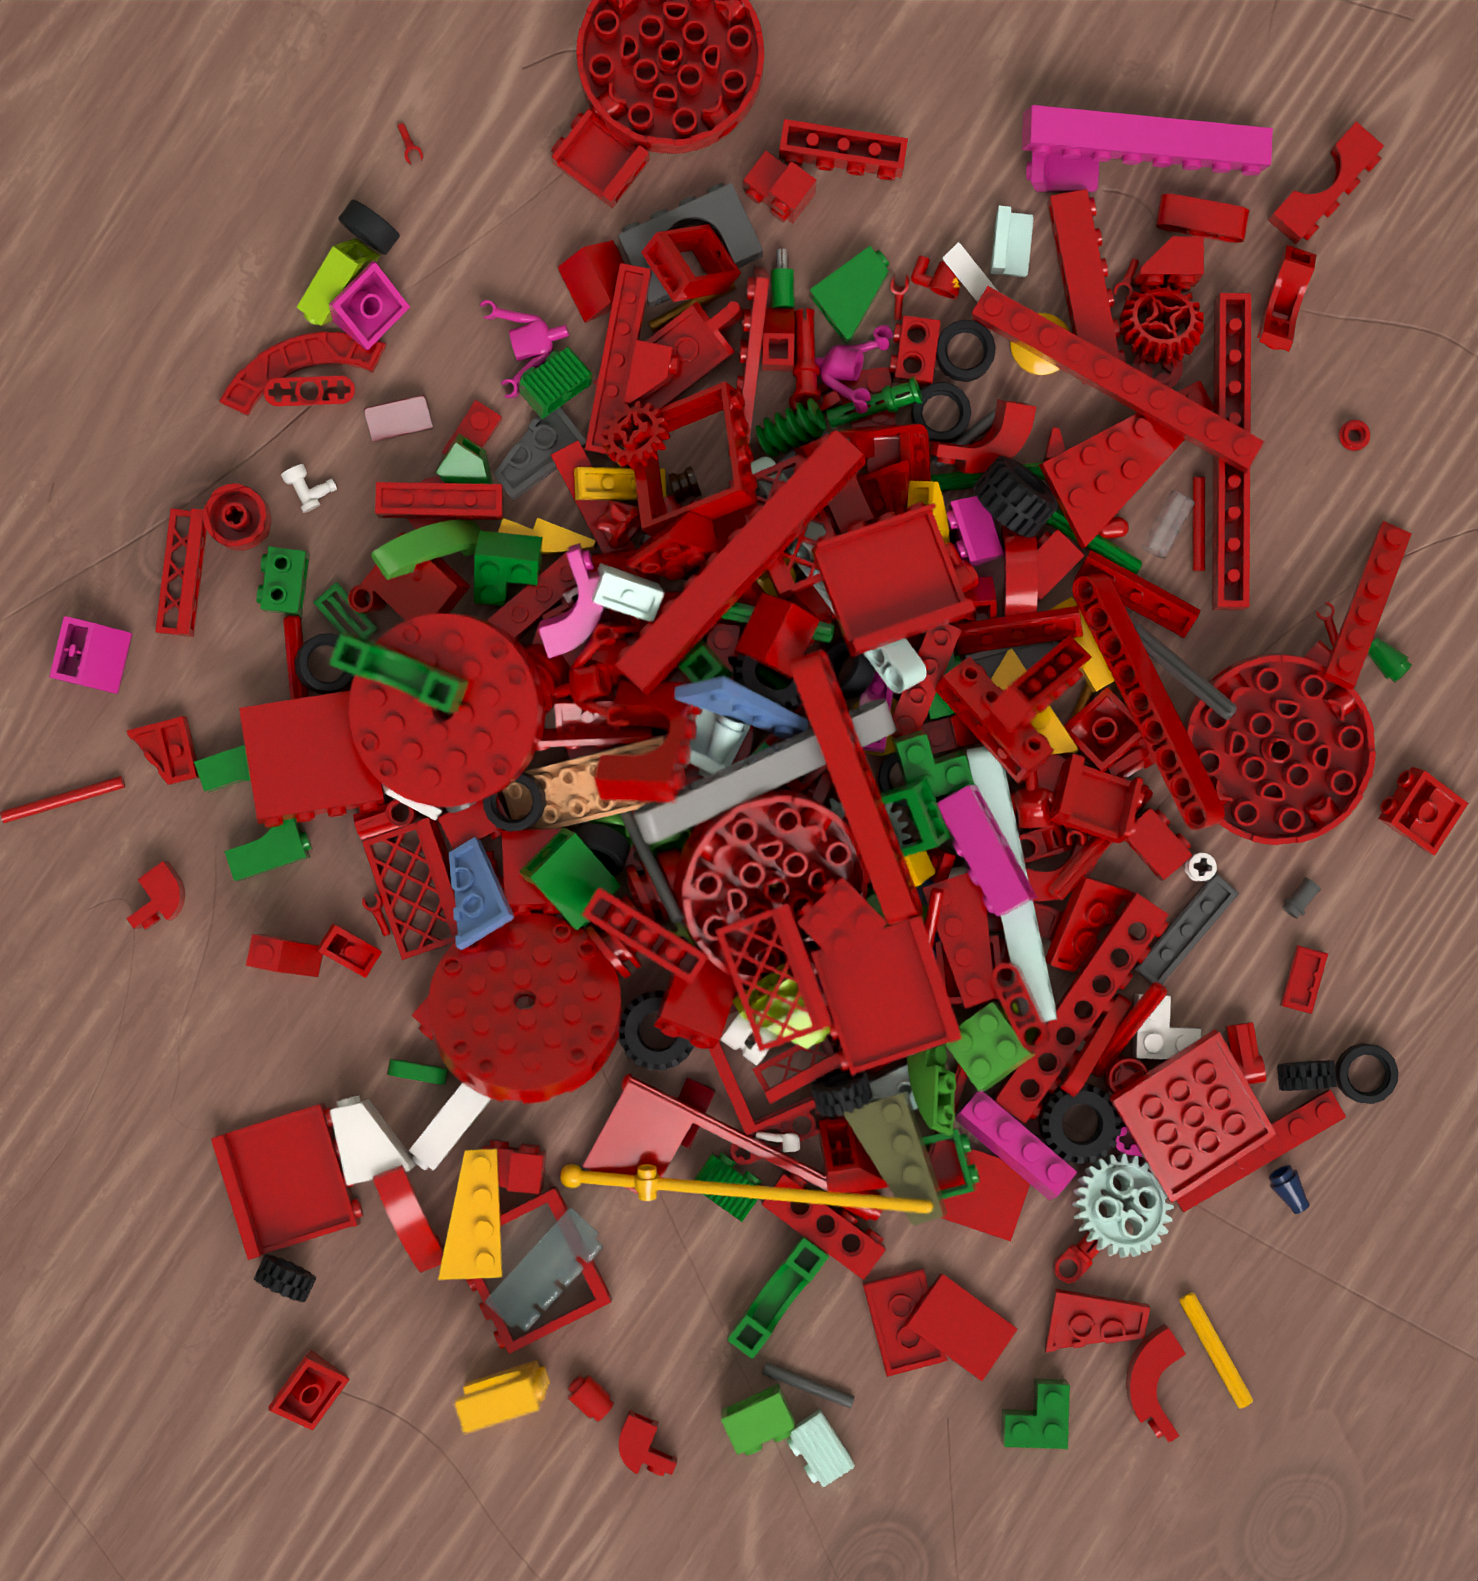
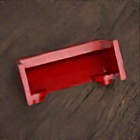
(893, 444)

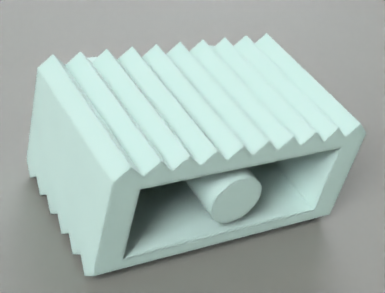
(820, 1448)

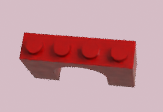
(660, 772)

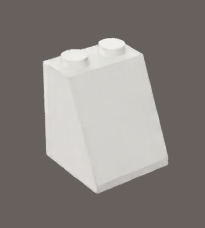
(366, 1141)

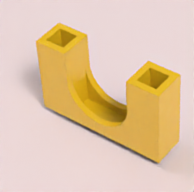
(502, 1396)

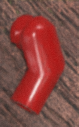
(1115, 528)

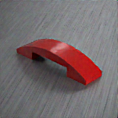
(409, 1218)

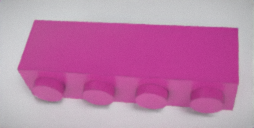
(986, 851)
(1015, 1145)

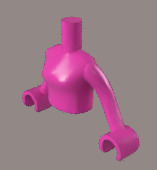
(527, 341)
(846, 363)

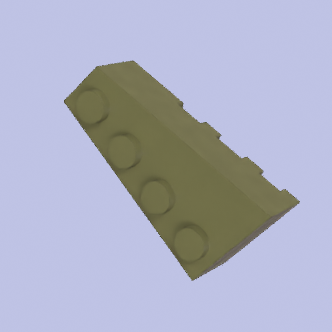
(899, 1152)

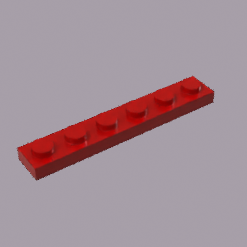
(621, 335)
(1367, 605)
(1291, 1131)

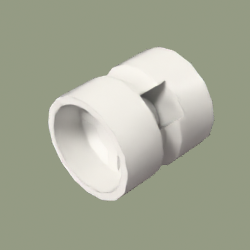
(737, 1036)

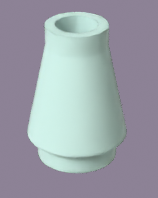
(724, 737)

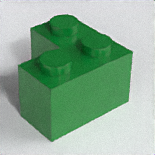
(502, 561)
(917, 763)
(1044, 1425)

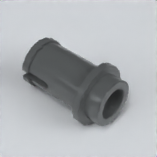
(1301, 898)

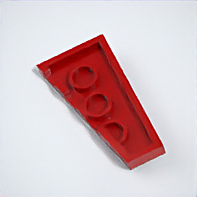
(965, 938)

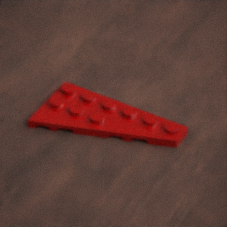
(750, 348)
(1110, 467)

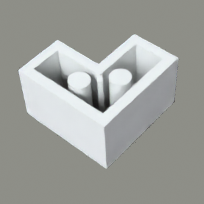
(1157, 1038)

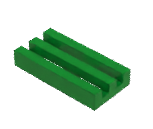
(327, 595)

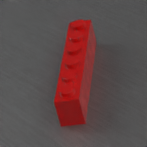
(1084, 270)

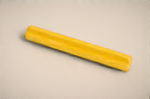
(1216, 1350)

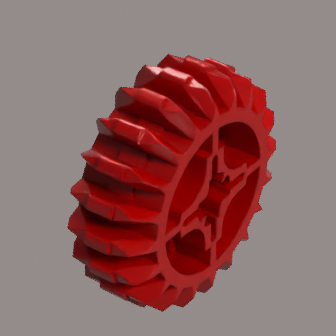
(1158, 333)

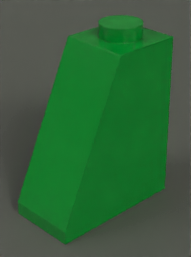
(850, 291)

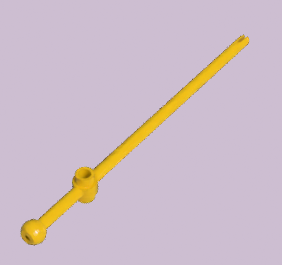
(648, 1182)

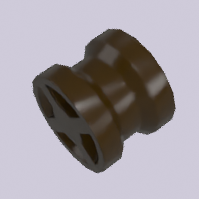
(684, 484)

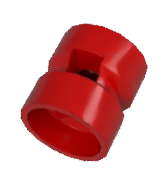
(1122, 1073)

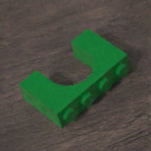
(278, 846)

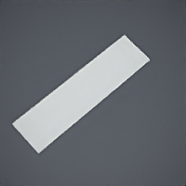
(967, 271)

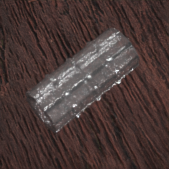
(1168, 524)

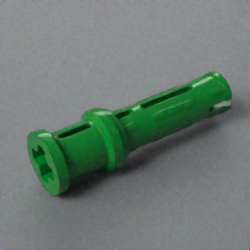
(838, 415)

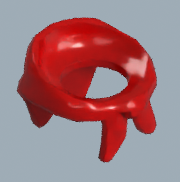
(619, 523)

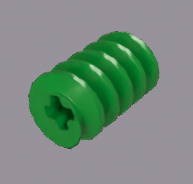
(792, 429)

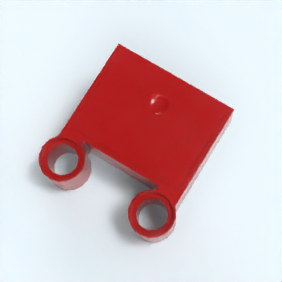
(425, 591)

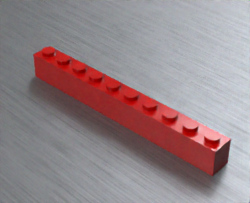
(1117, 379)
(1230, 484)
(741, 562)

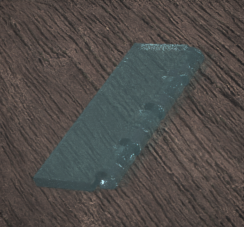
(535, 1275)

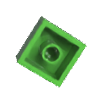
(988, 1047)
(758, 1420)

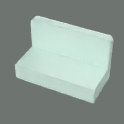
(1011, 243)
(627, 593)

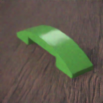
(425, 544)

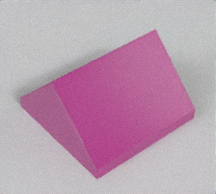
(368, 306)

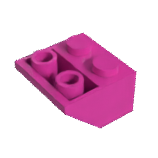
(973, 531)
(90, 655)

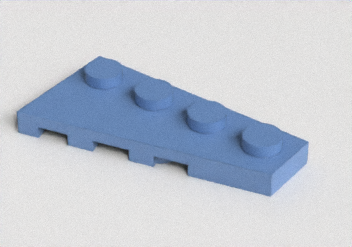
(742, 705)

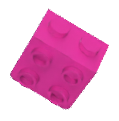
(1063, 175)

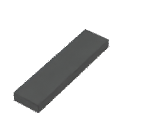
(1187, 929)

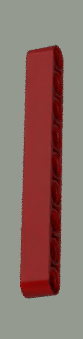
(1147, 715)
(856, 787)

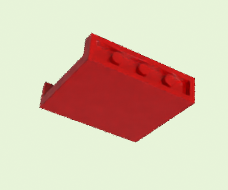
(890, 579)
(306, 760)
(887, 998)
(286, 1180)

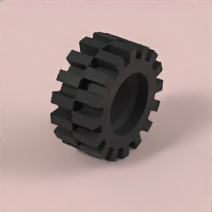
(1306, 1075)
(840, 1092)
(285, 1278)

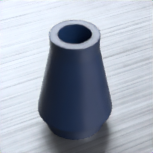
(1289, 1188)

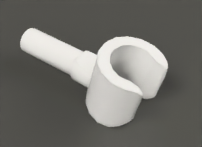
(789, 1141)

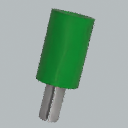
(782, 283)

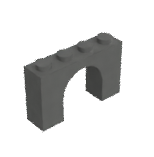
(718, 208)

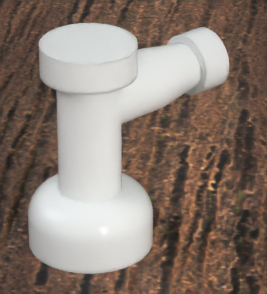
(308, 496)

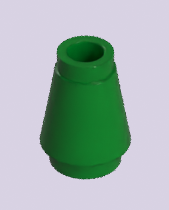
(1389, 660)

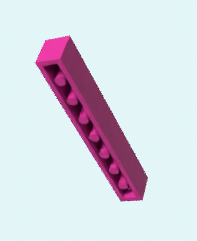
(1146, 139)

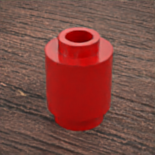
(590, 1397)

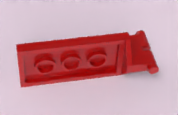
(698, 343)

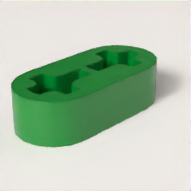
(417, 1071)

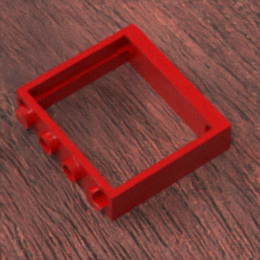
(683, 413)
(748, 1124)
(591, 1273)

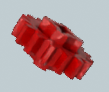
(635, 435)

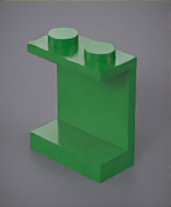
(568, 876)

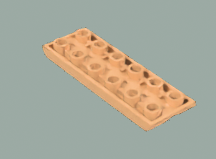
(572, 790)

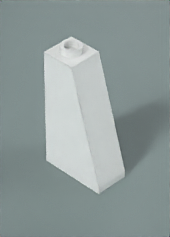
(448, 1127)

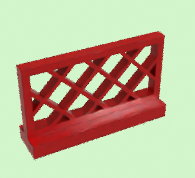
(778, 570)
(438, 862)
(800, 967)

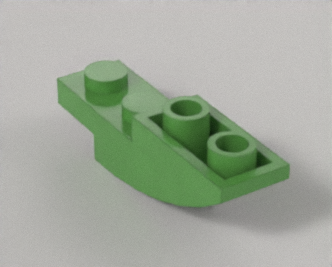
(933, 1088)

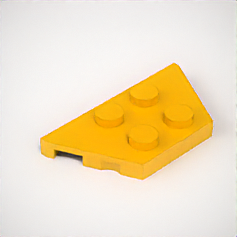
(1045, 722)

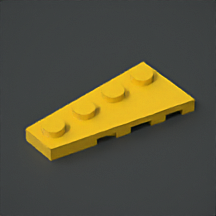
(475, 1225)

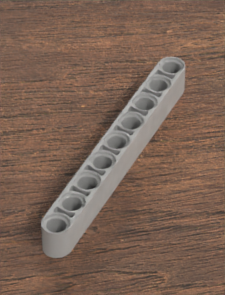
(754, 776)

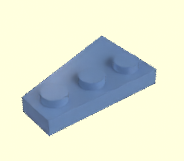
(478, 894)

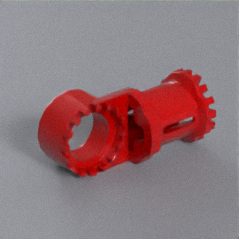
(1081, 1254)

